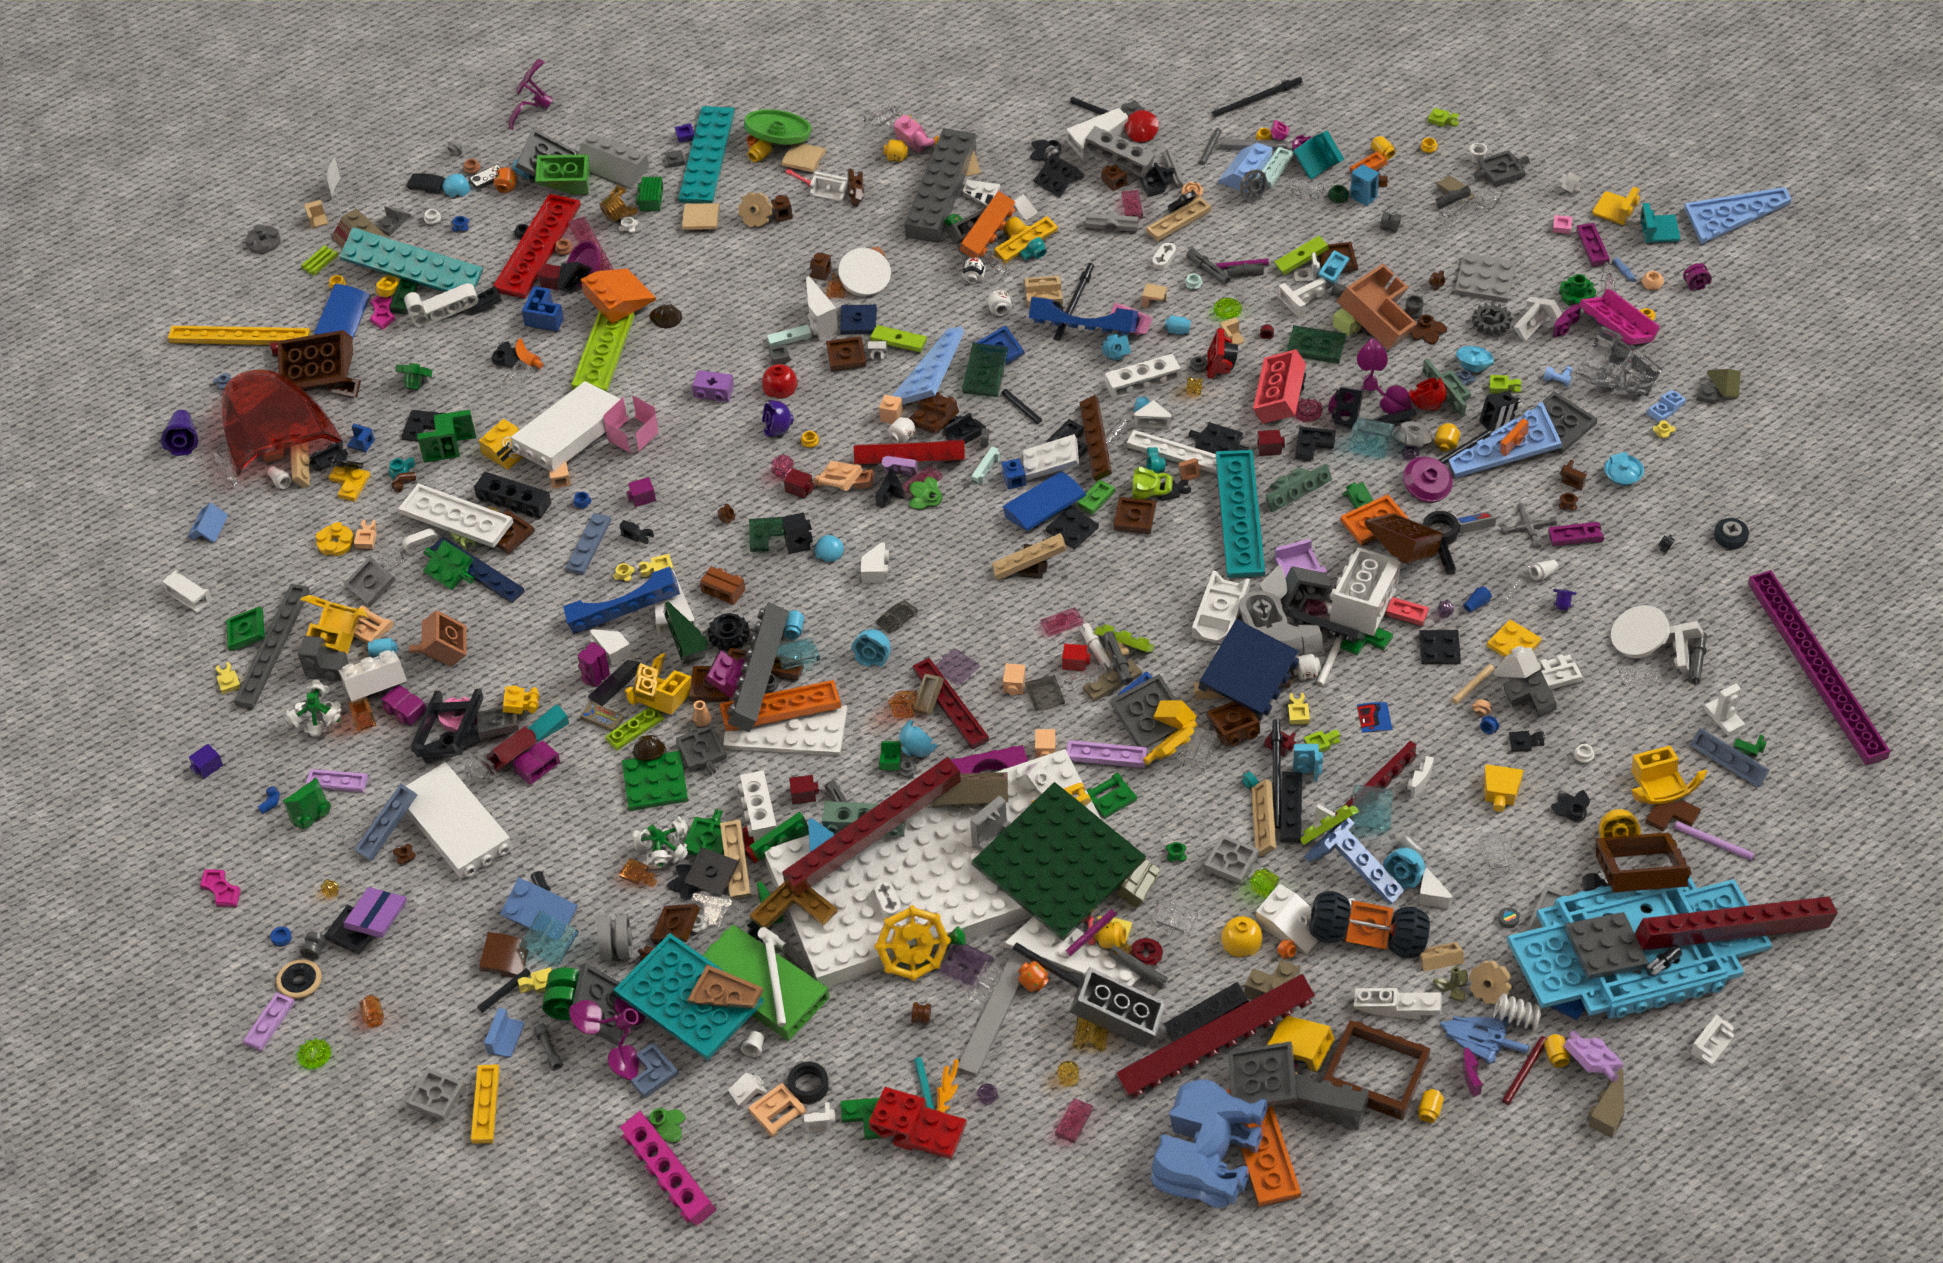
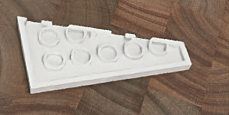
(805, 734)
(1050, 947)

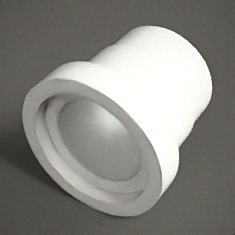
(1478, 152)
(753, 1044)

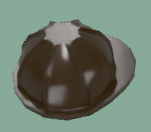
(666, 316)
(648, 748)

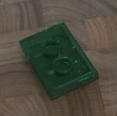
(1317, 344)
(985, 370)

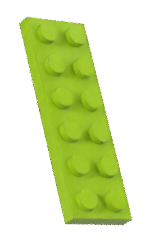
(602, 352)

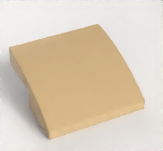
(804, 157)
(700, 216)
(1044, 287)

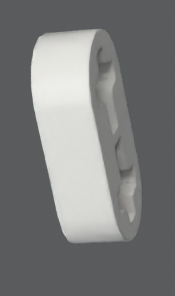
(1167, 258)
(420, 541)
(884, 901)

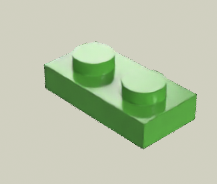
(1096, 497)

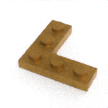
(783, 898)

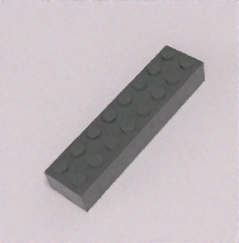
(940, 185)

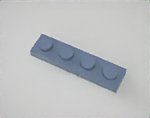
(588, 544)
(1729, 757)
(385, 822)

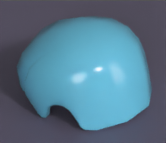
(456, 185)
(829, 548)

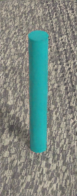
(923, 1082)

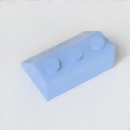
(1249, 158)

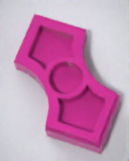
(382, 316)
(226, 894)

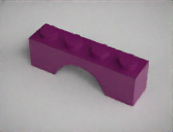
(991, 760)

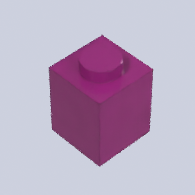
(641, 492)

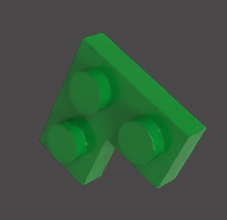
(1380, 640)
(860, 1110)

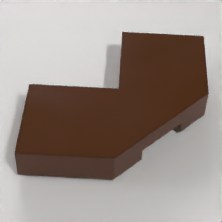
(1679, 810)

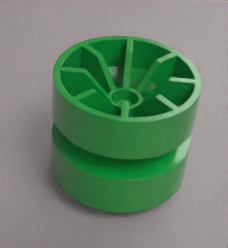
(560, 992)

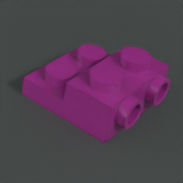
(725, 673)

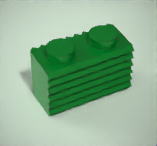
(650, 193)

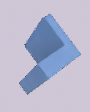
(208, 523)
(503, 1034)

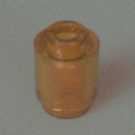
(371, 1011)

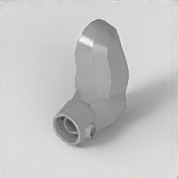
(1265, 613)

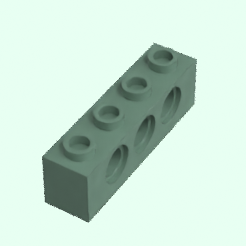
(837, 811)

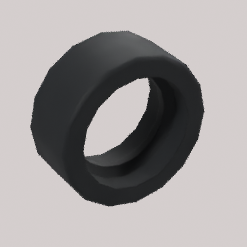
(1446, 518)
(801, 1069)

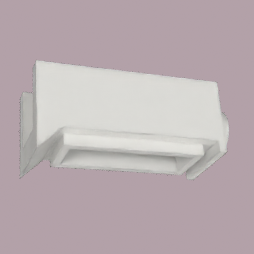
(187, 591)

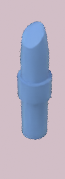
(1624, 269)

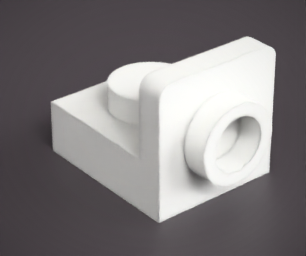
(820, 1121)

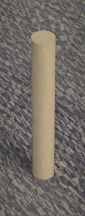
(1472, 684)

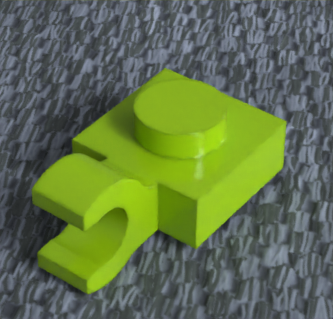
(1442, 117)
(1501, 383)
(1323, 740)

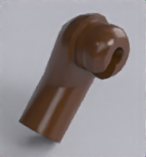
(401, 478)

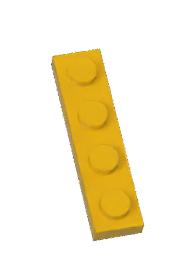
(485, 1104)

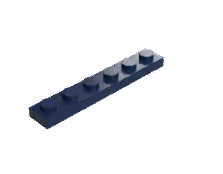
(488, 576)

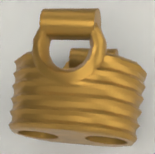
(614, 207)

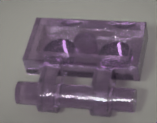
(967, 958)

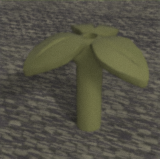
(1457, 979)

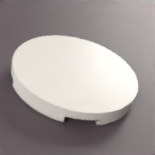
(864, 272)
(1640, 631)

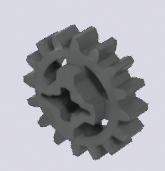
(1492, 319)

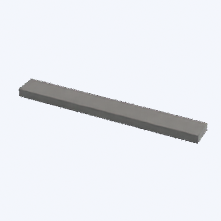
(992, 1016)

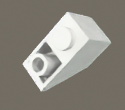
(873, 565)
(614, 644)

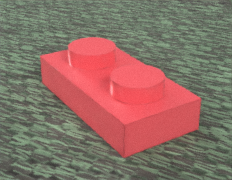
(1407, 611)

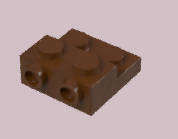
(935, 412)
(1234, 723)

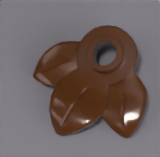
(1428, 329)

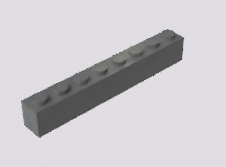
(757, 667)

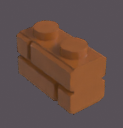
(722, 585)

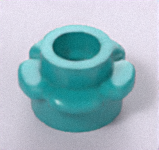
(1249, 780)

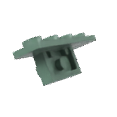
(1456, 391)
(1296, 485)

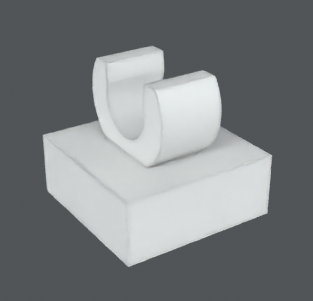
(877, 347)

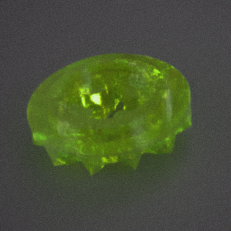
(1225, 303)
(319, 1059)

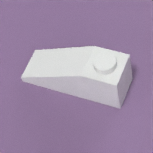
(1518, 664)

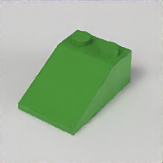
(564, 173)

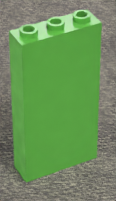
(747, 959)

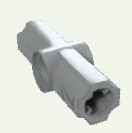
(1111, 222)

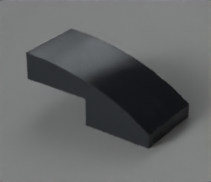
(428, 182)

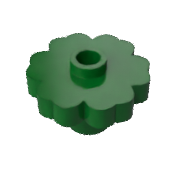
(1576, 288)
(413, 374)

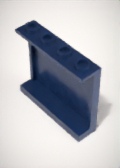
(1250, 668)

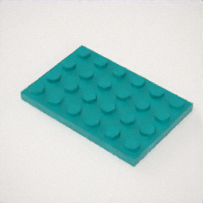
(661, 991)

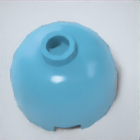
(871, 648)
(915, 741)
(1405, 863)

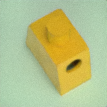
(1501, 785)

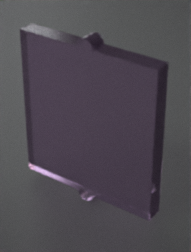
(957, 666)

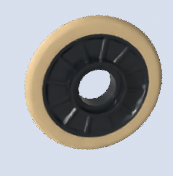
(294, 990)

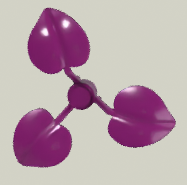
(540, 97)
(1374, 357)
(587, 1019)

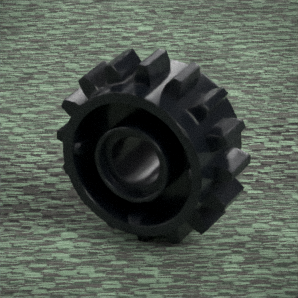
(728, 631)

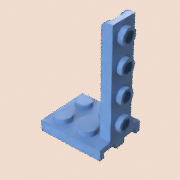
(1359, 857)

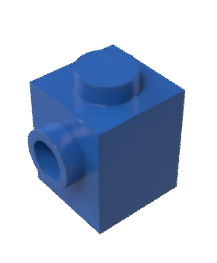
(1013, 473)

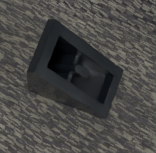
(571, 276)

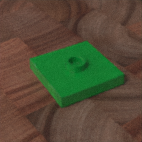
(245, 629)

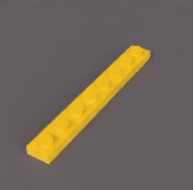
(233, 335)

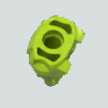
(1147, 483)

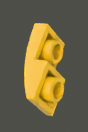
(645, 680)

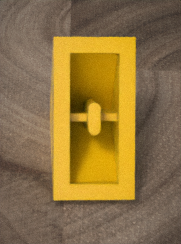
(1174, 713)

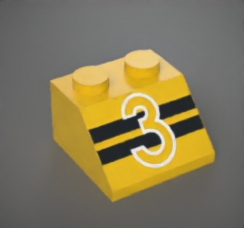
(498, 446)

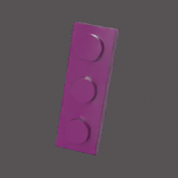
(1592, 244)

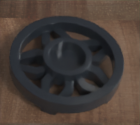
(1182, 201)

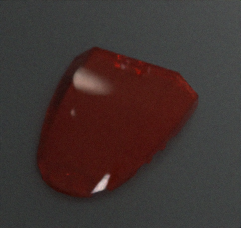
(268, 414)

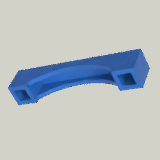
(1122, 320)
(587, 615)

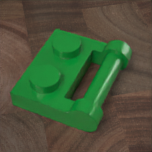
(1114, 800)

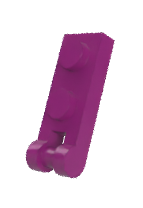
(1575, 534)

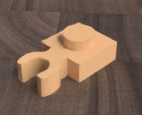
(366, 538)

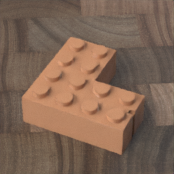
(1376, 306)

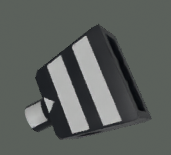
(1499, 410)

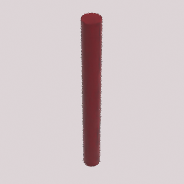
(1524, 1071)

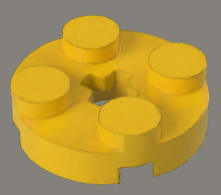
(336, 530)

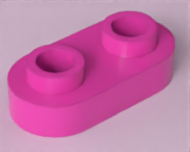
(1279, 130)

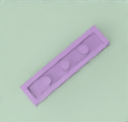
(1106, 753)

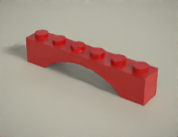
(915, 451)

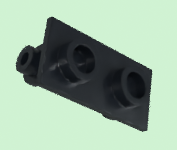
(320, 458)

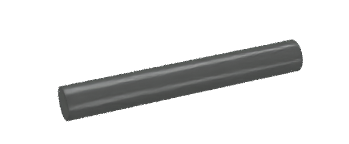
(1210, 146)

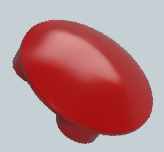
(1141, 126)

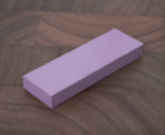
(339, 780)
(268, 1021)

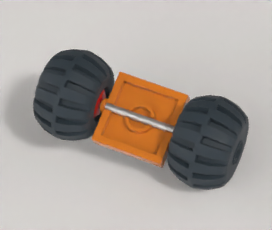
(1369, 924)

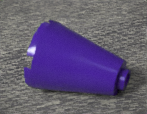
(180, 434)

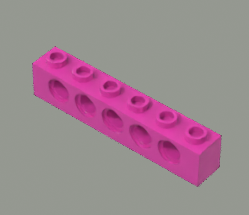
(700, 1207)

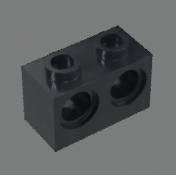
(1352, 407)

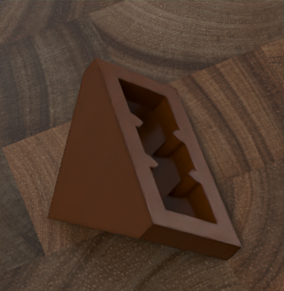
(347, 388)

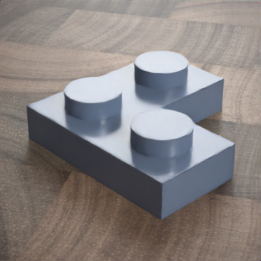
(657, 1073)

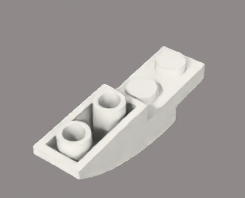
(1395, 1004)

